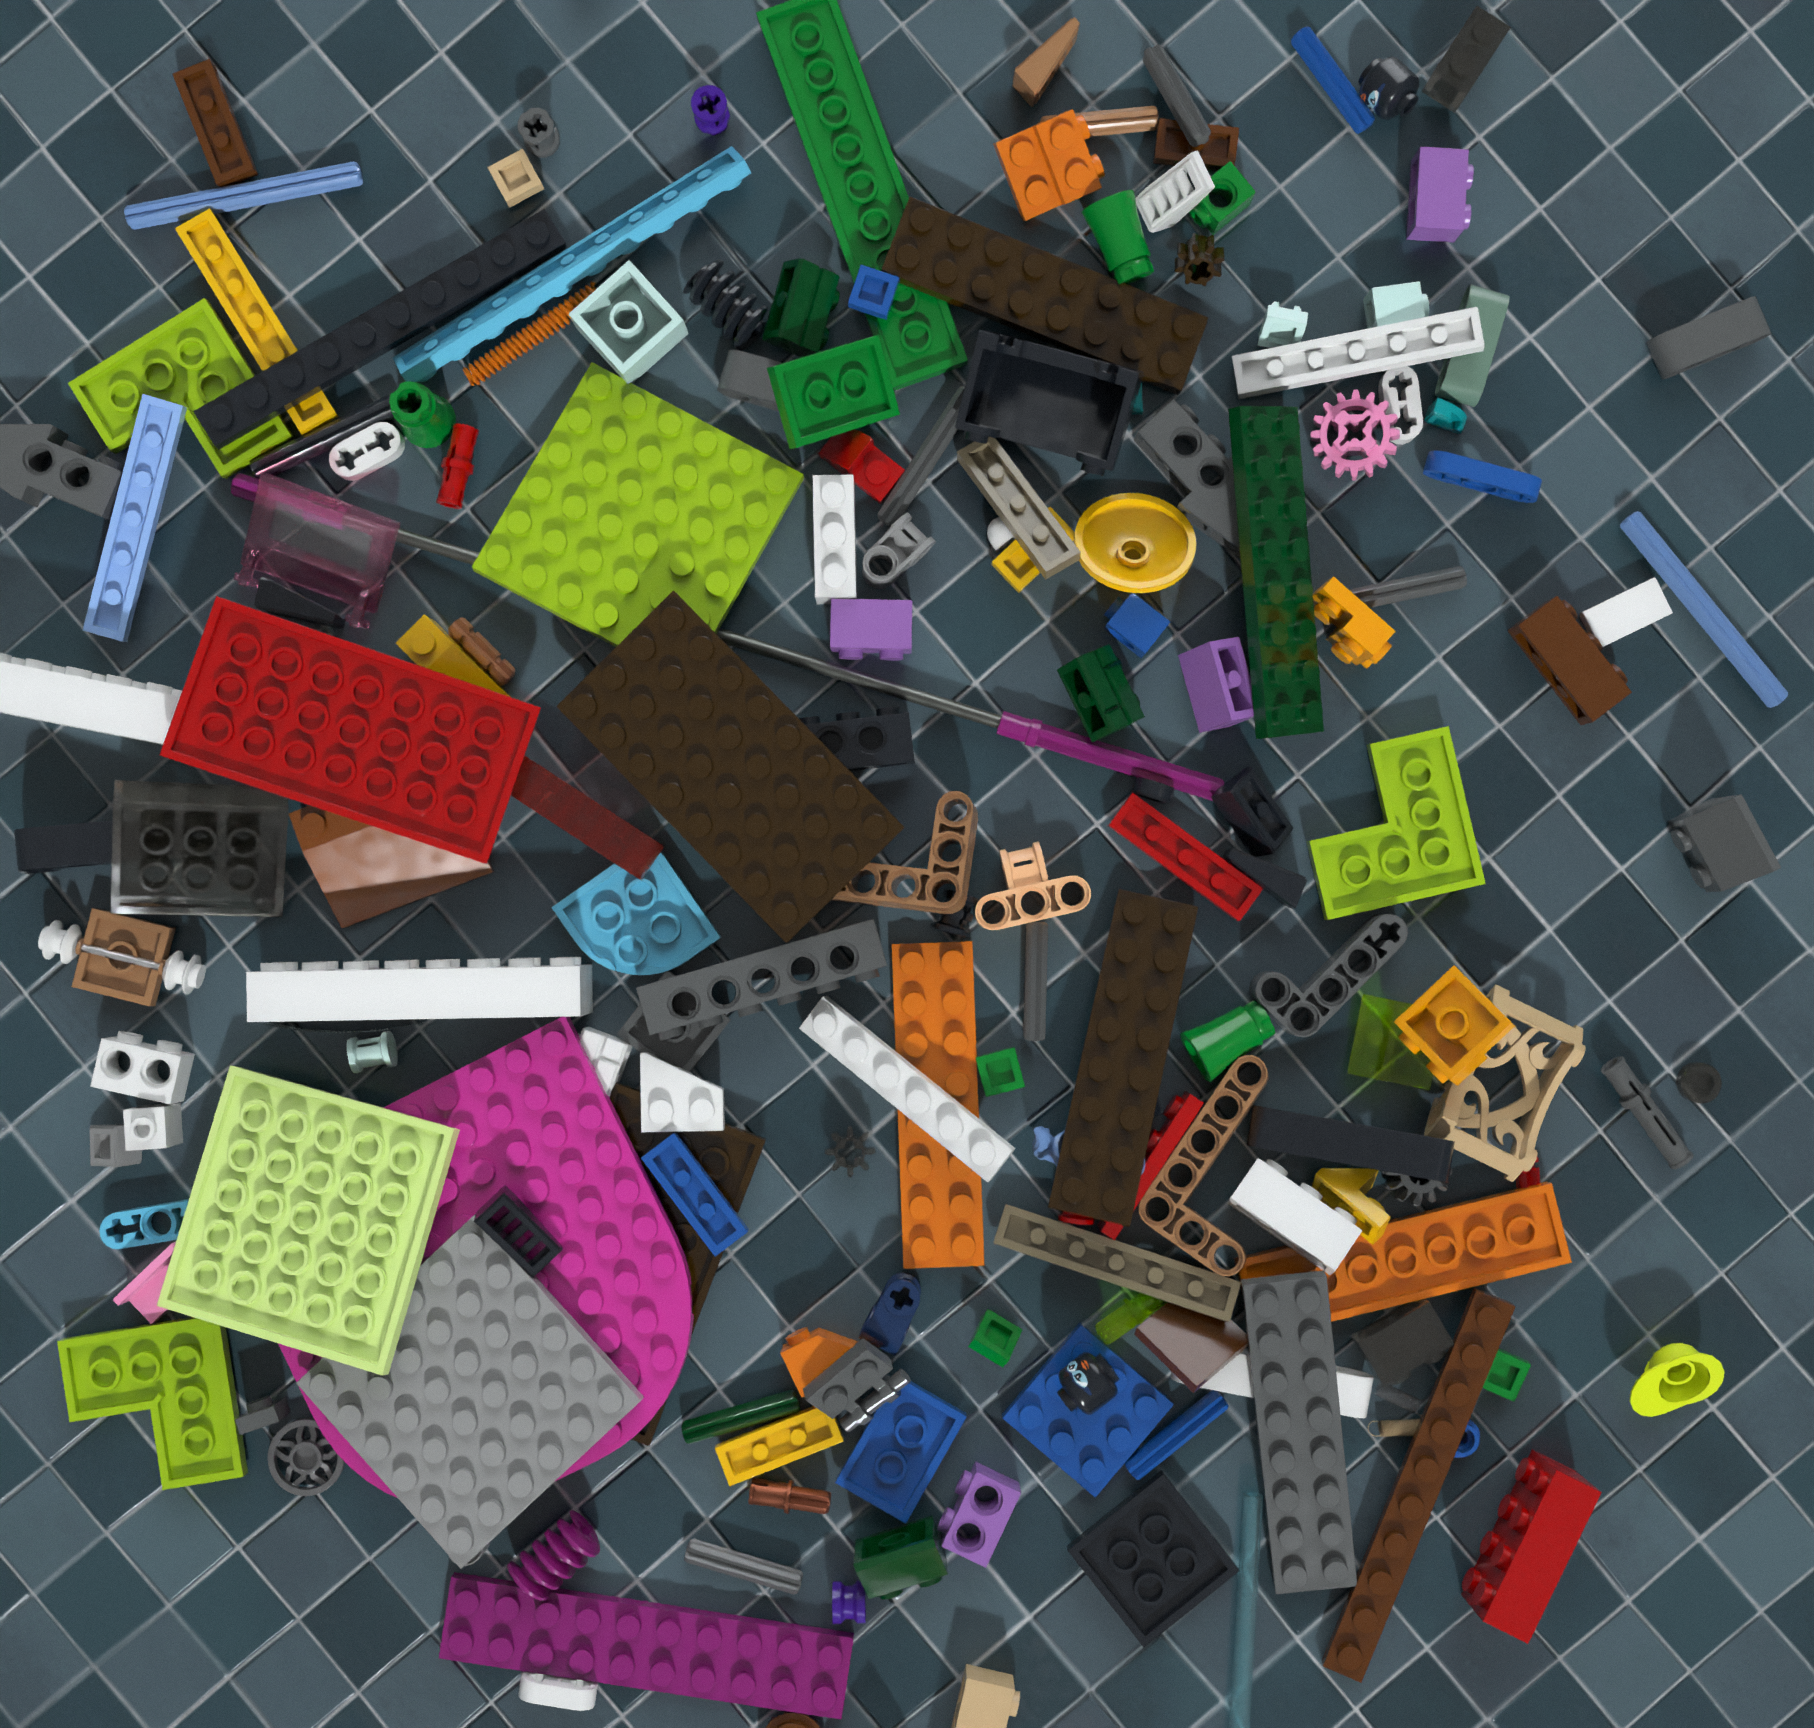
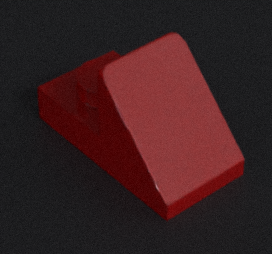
(856, 455)

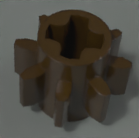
(1199, 259)

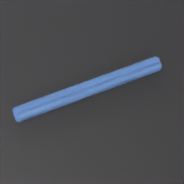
(244, 195)
(1704, 609)

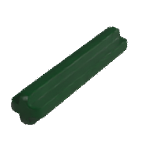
(740, 1416)

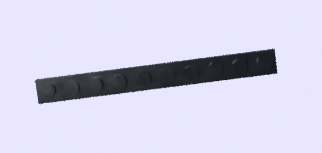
(380, 329)

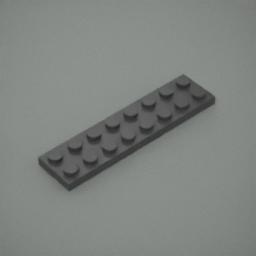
(1299, 1431)

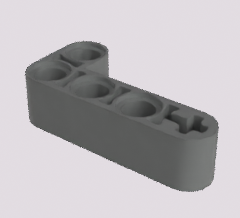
(1335, 968)

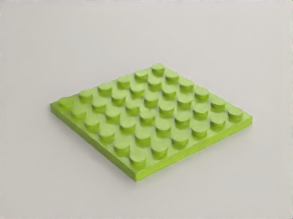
(635, 507)

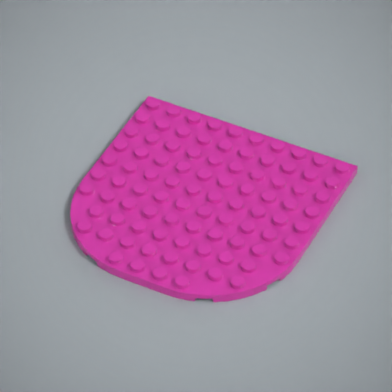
(552, 1136)

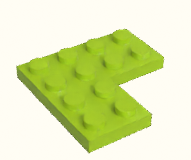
(183, 363)
(1425, 838)
(176, 1372)

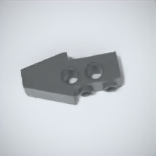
(21, 457)
(1205, 506)

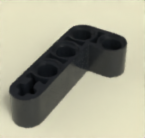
(63, 846)

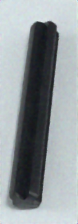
(321, 439)

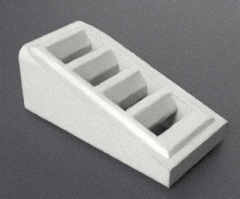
(1172, 194)

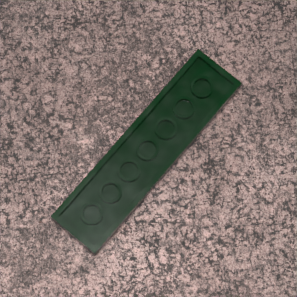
(1276, 570)

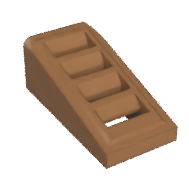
(1039, 68)

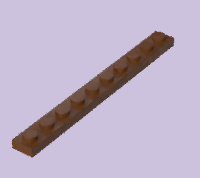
(1418, 1484)

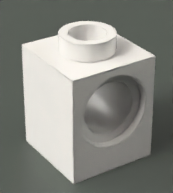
(153, 1126)

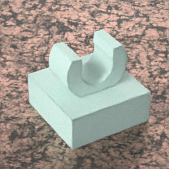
(1282, 326)

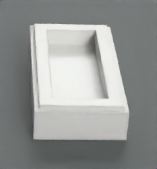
(1626, 612)

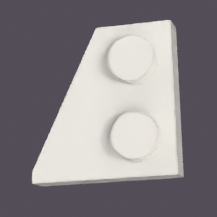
(677, 1099)

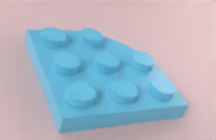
(635, 922)

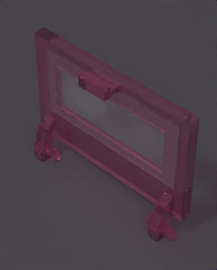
(318, 545)

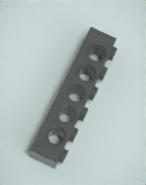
(859, 939)

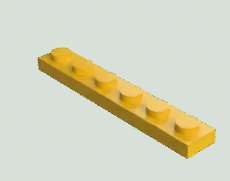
(248, 308)

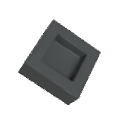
(262, 1413)

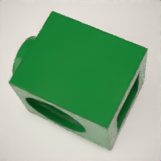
(1234, 189)

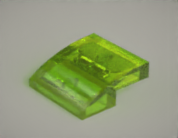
(1379, 1051)

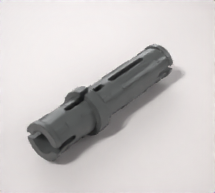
(1638, 1100)

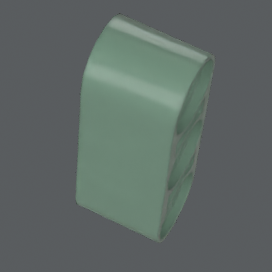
(1465, 376)

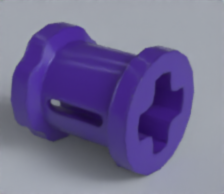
(717, 101)

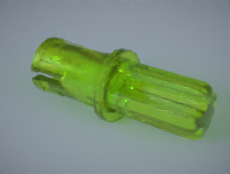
(1127, 1317)

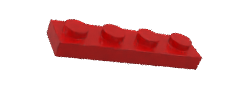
(1185, 857)
(1160, 1145)

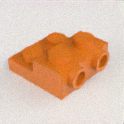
(1049, 164)

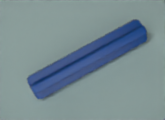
(1332, 79)
(1176, 1434)

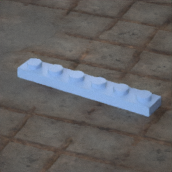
(134, 518)

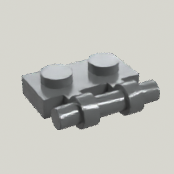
(849, 1378)

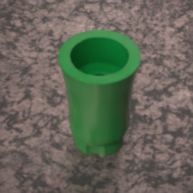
(1120, 236)
(430, 423)
(1227, 1038)

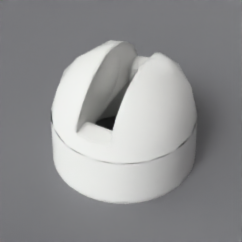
(999, 534)

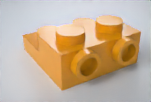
(1360, 632)
(1453, 1026)

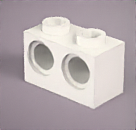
(142, 1076)

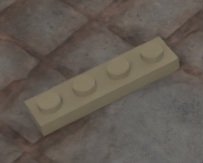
(1019, 506)

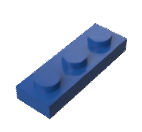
(695, 1194)

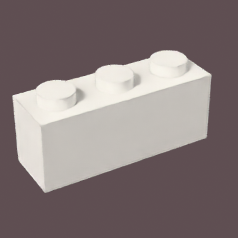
(834, 537)
(1295, 1215)

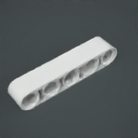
(1353, 1385)

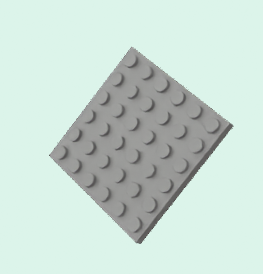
(481, 1397)

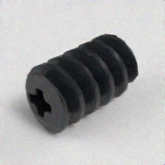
(727, 305)

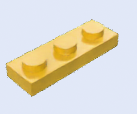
(777, 1444)

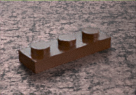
(215, 124)

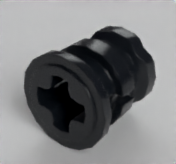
(956, 923)

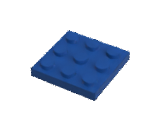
(1083, 1444)

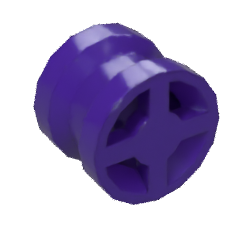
(848, 1602)

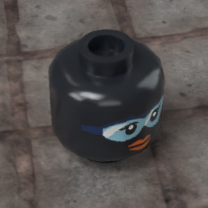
(1389, 88)
(1087, 1383)

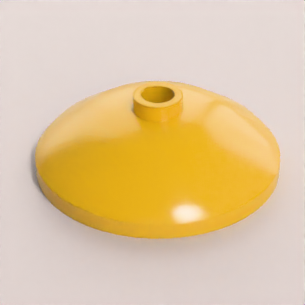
(1135, 542)

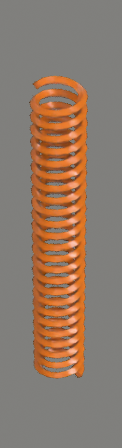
(526, 339)

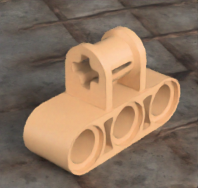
(1025, 879)

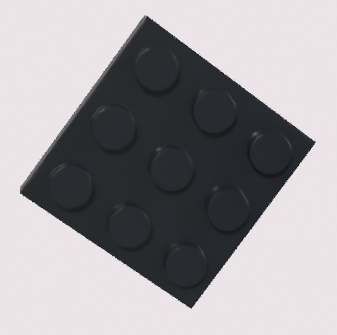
(1152, 1558)

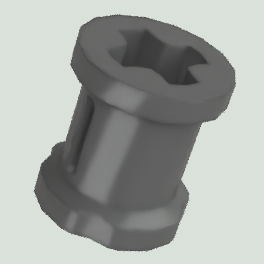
(530, 123)

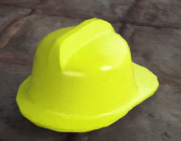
(1675, 1378)

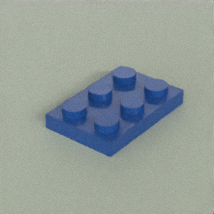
(901, 1450)

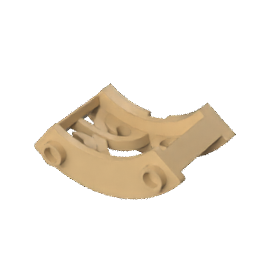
(1452, 1111)

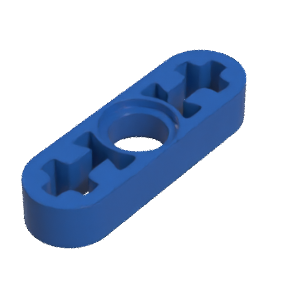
(1482, 476)

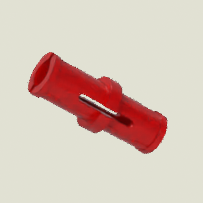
(457, 466)

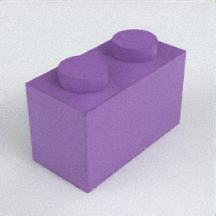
(1439, 194)
(871, 627)
(1218, 684)

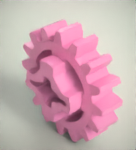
(1367, 447)

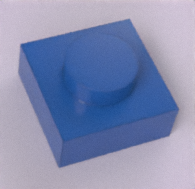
(873, 292)

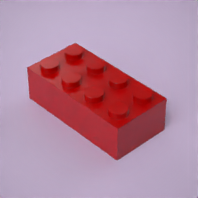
(1529, 1545)

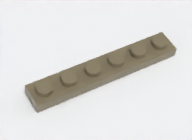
(1117, 1263)

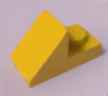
(1347, 1190)

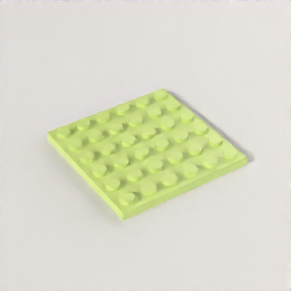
(308, 1219)

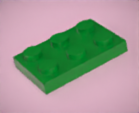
(833, 391)

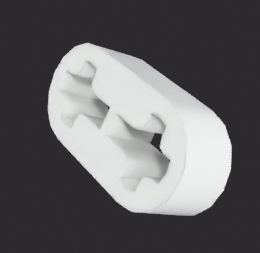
(1409, 402)
(363, 442)
(557, 1691)

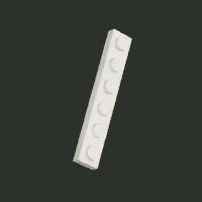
(1358, 353)
(907, 1088)

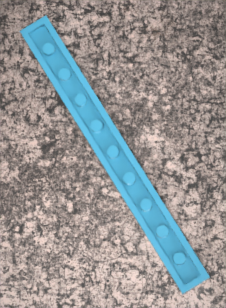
(570, 266)

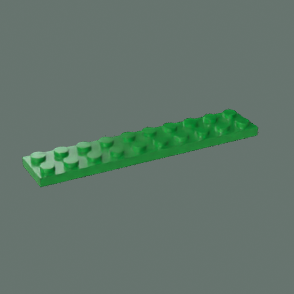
(856, 176)

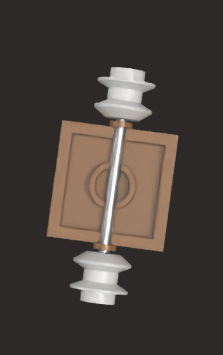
(122, 957)

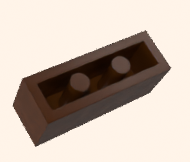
(1570, 660)

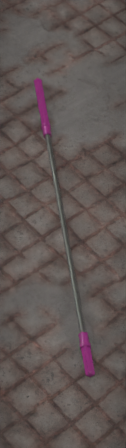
(1016, 727)

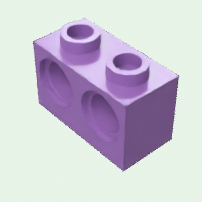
(987, 1516)

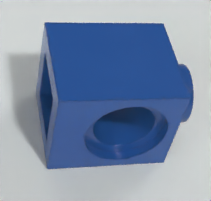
(1135, 623)

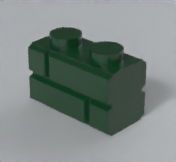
(802, 308)
(1100, 692)

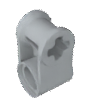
(900, 546)

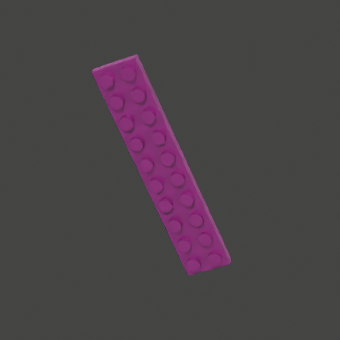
(647, 1646)

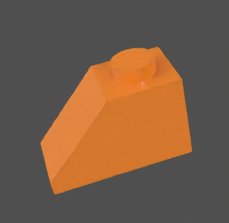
(812, 1353)

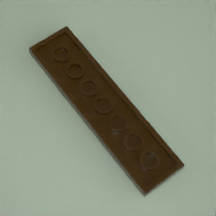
(1043, 295)
(1123, 1058)

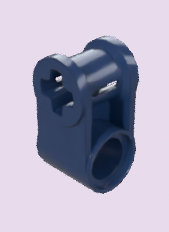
(891, 1318)

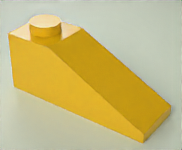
(435, 650)

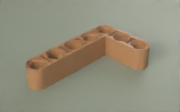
(926, 880)
(1200, 1163)

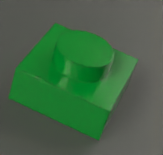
(1000, 1071)
(995, 1338)
(1506, 1375)

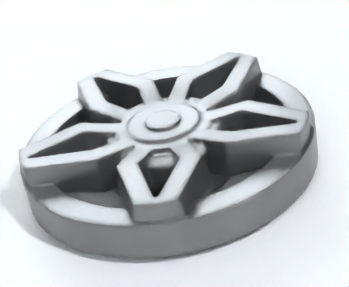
(304, 1459)

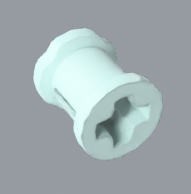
(372, 1052)

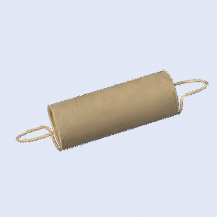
(1396, 1427)

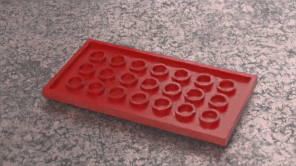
(350, 730)

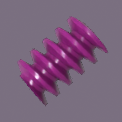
(555, 1559)

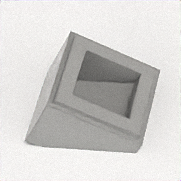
(108, 1147)

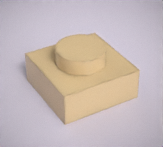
(516, 178)

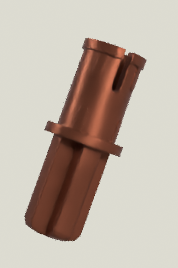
(788, 1496)

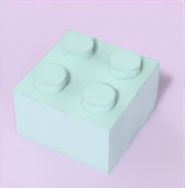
(629, 323)

